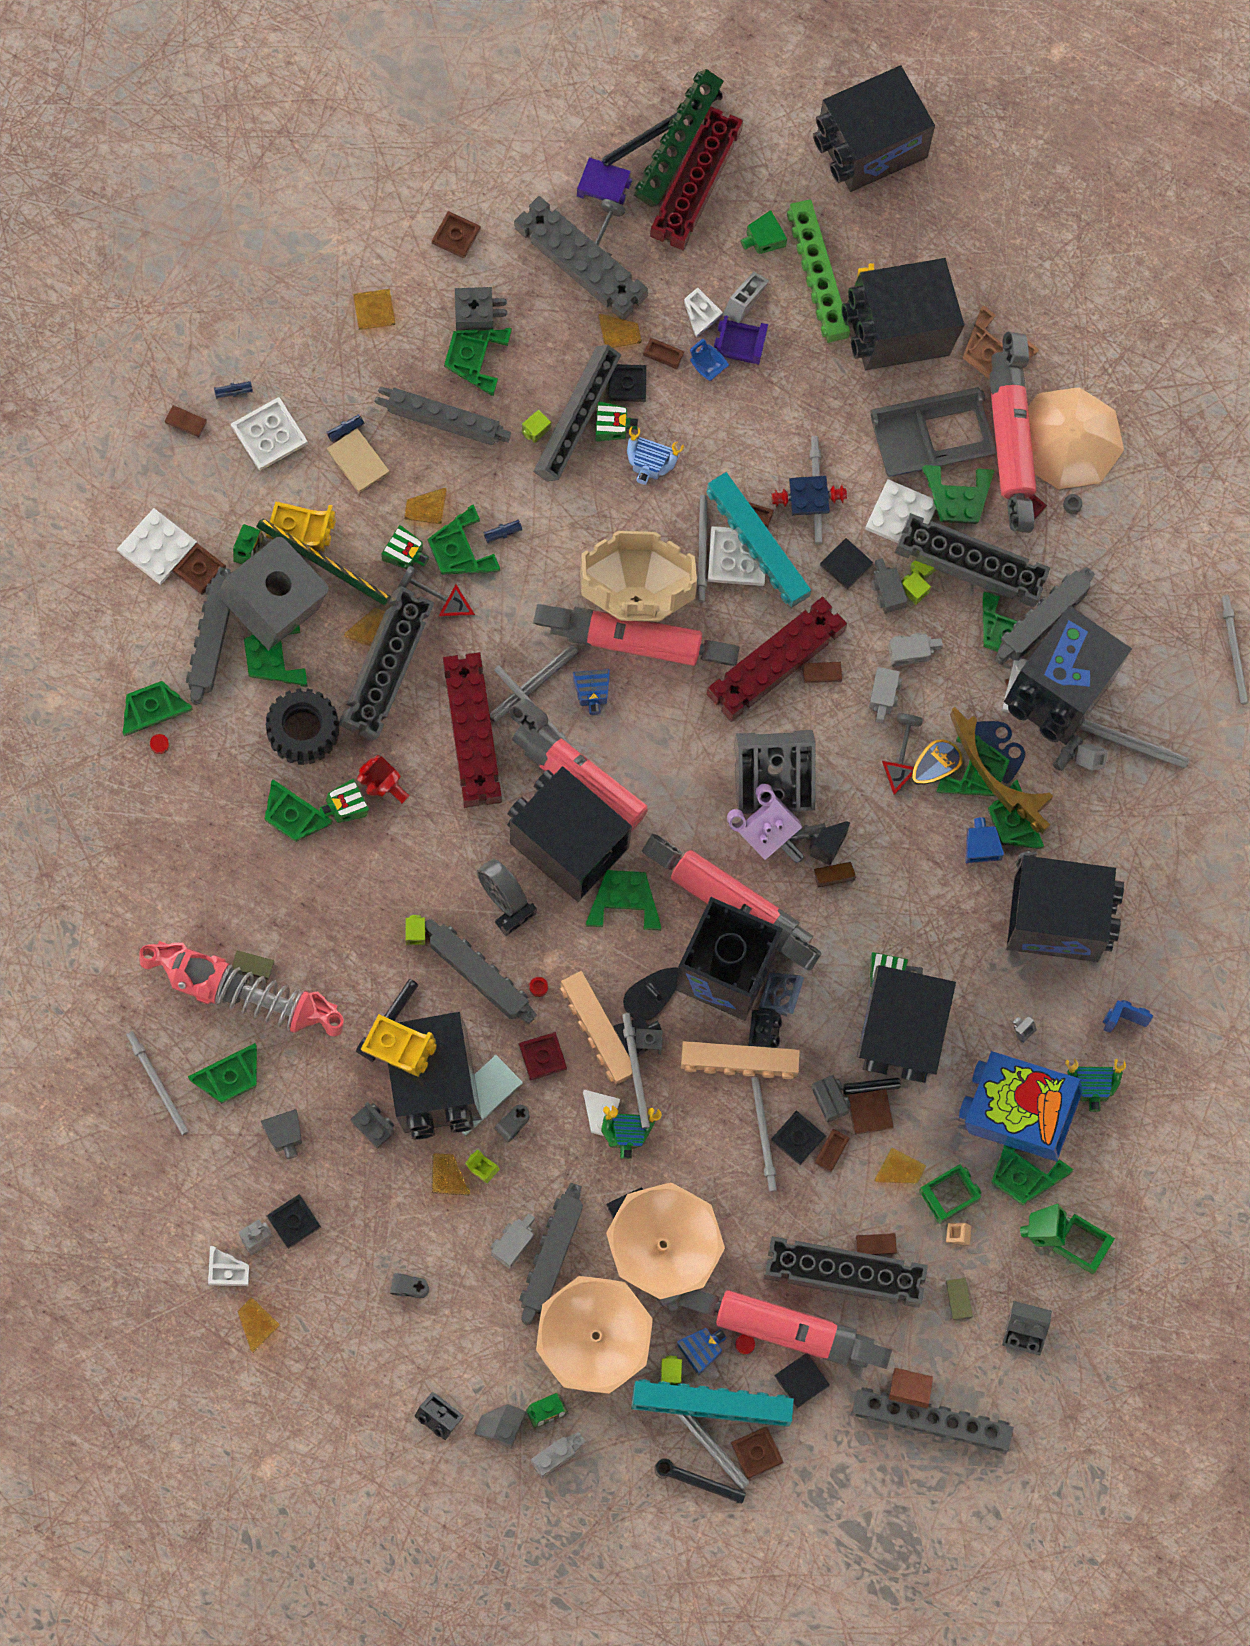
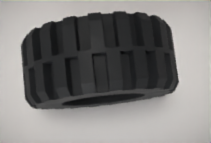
(298, 703)

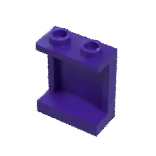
(604, 182)
(741, 341)

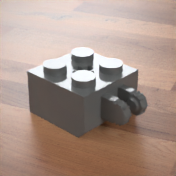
(481, 300)

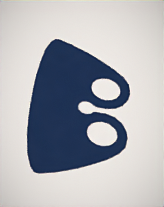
(987, 732)

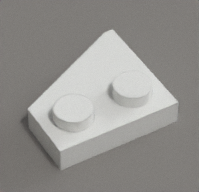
(701, 311)
(594, 1106)
(226, 1270)

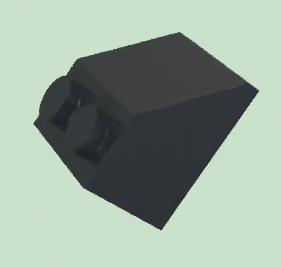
(828, 842)

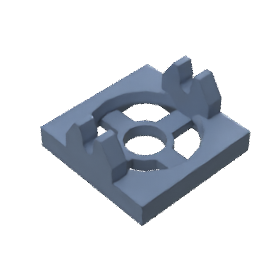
(773, 979)

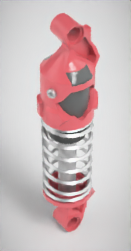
(217, 982)

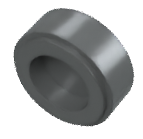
(1072, 504)

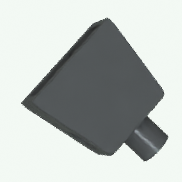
(283, 1132)

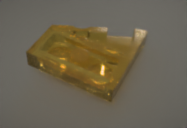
(618, 332)
(366, 628)
(900, 1169)
(447, 1176)

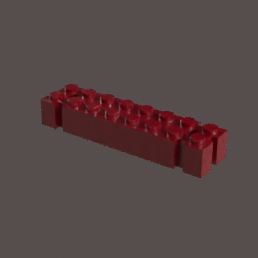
(696, 178)
(776, 659)
(472, 730)

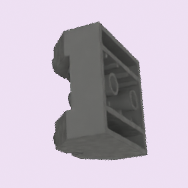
(792, 786)

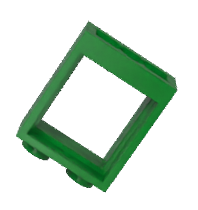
(932, 1201)
(1096, 1232)

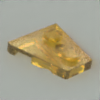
(426, 507)
(256, 1323)

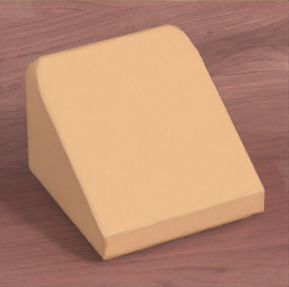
(959, 1233)

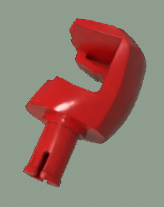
(381, 778)

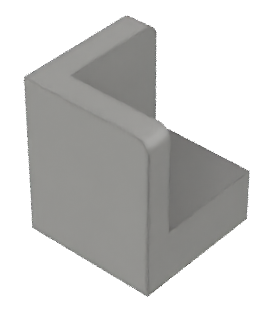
(1091, 756)

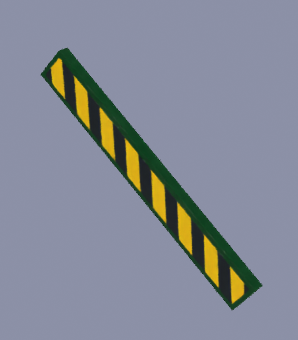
(324, 562)

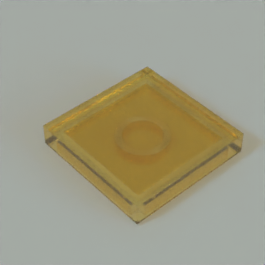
(374, 309)

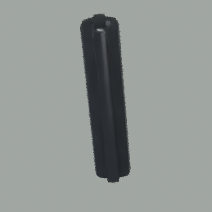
(870, 1086)

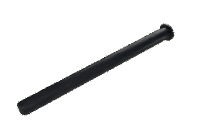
(644, 138)

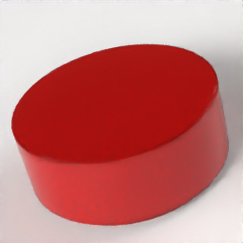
(159, 743)
(538, 986)
(745, 1344)

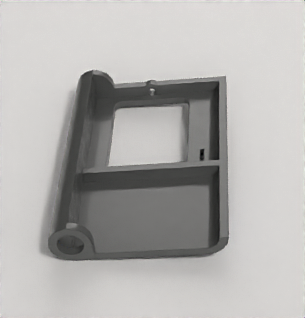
(906, 439)

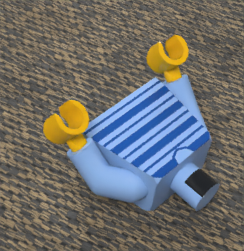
(650, 458)

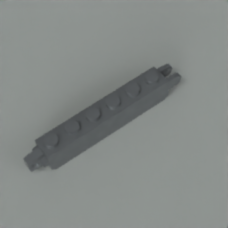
(442, 416)
(1044, 617)
(210, 640)
(478, 972)
(553, 1253)

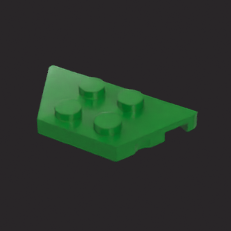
(152, 706)
(292, 814)
(1012, 827)
(229, 1075)

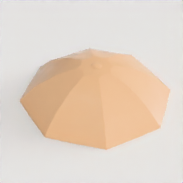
(1073, 438)
(665, 1240)
(594, 1334)

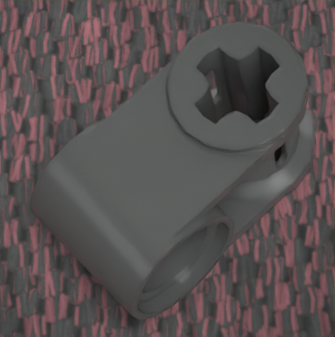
(510, 1125)
(405, 1285)

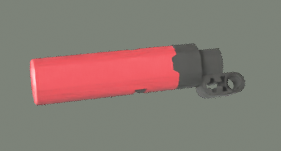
(552, 753)

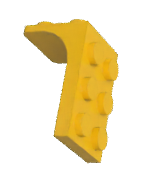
(305, 524)
(399, 1045)

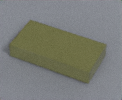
(252, 963)
(959, 1299)

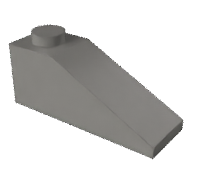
(745, 297)

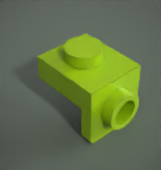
(481, 1166)

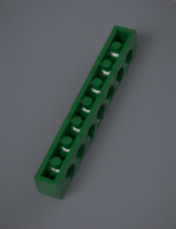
(711, 84)

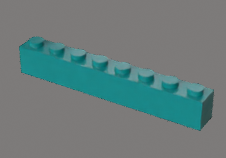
(758, 539)
(712, 1403)

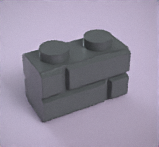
(830, 1098)

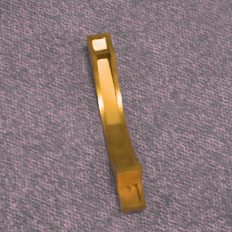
(1027, 804)

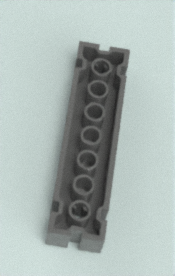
(581, 258)
(972, 560)
(386, 663)
(845, 1272)

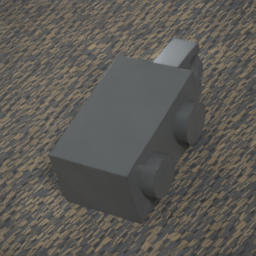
(889, 588)

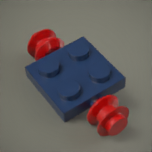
(809, 495)

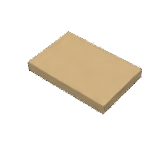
(358, 460)

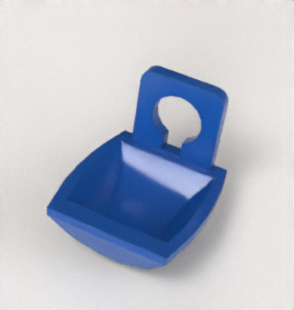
(708, 360)

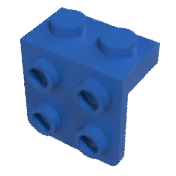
(1127, 1011)

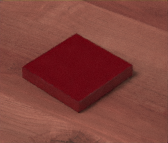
(542, 1056)

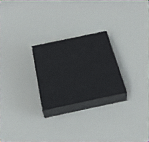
(628, 383)
(846, 563)
(798, 1137)
(293, 1221)
(802, 1380)

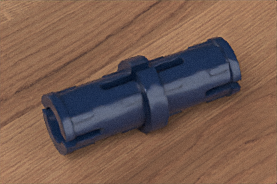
(233, 389)
(345, 428)
(502, 531)

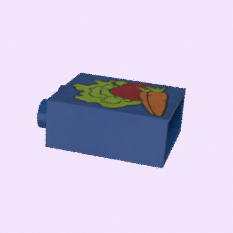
(1021, 1105)

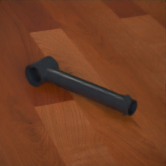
(393, 1011)
(699, 1481)

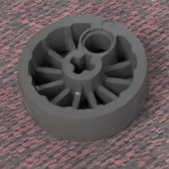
(501, 886)

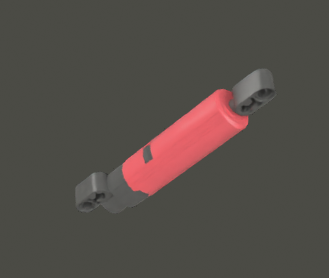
(1013, 430)
(634, 637)
(708, 881)
(788, 1328)

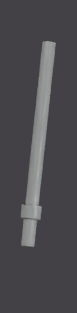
(815, 455)
(702, 581)
(1228, 615)
(521, 695)
(629, 1034)
(139, 1051)
(769, 1171)

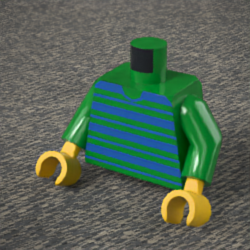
(1097, 1082)
(625, 1130)

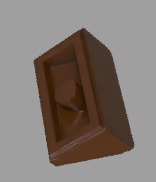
(834, 874)

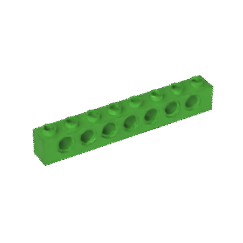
(805, 211)

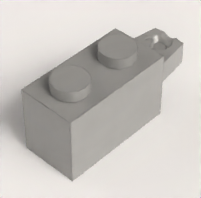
(912, 649)
(884, 691)
(255, 1236)
(514, 1241)
(557, 1454)

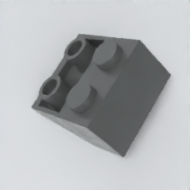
(1027, 1328)

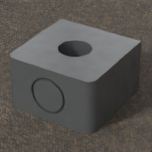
(260, 611)

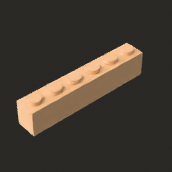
(598, 1028)
(740, 1059)

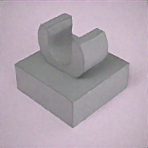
(1024, 1028)
(670, 1302)

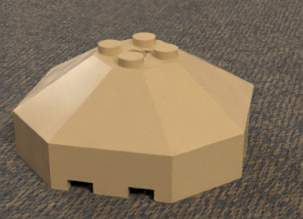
(641, 569)

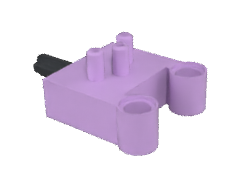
(769, 826)

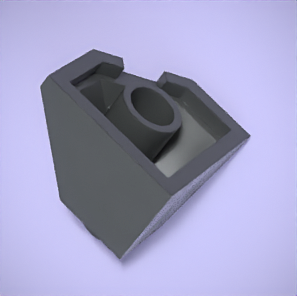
(501, 1425)

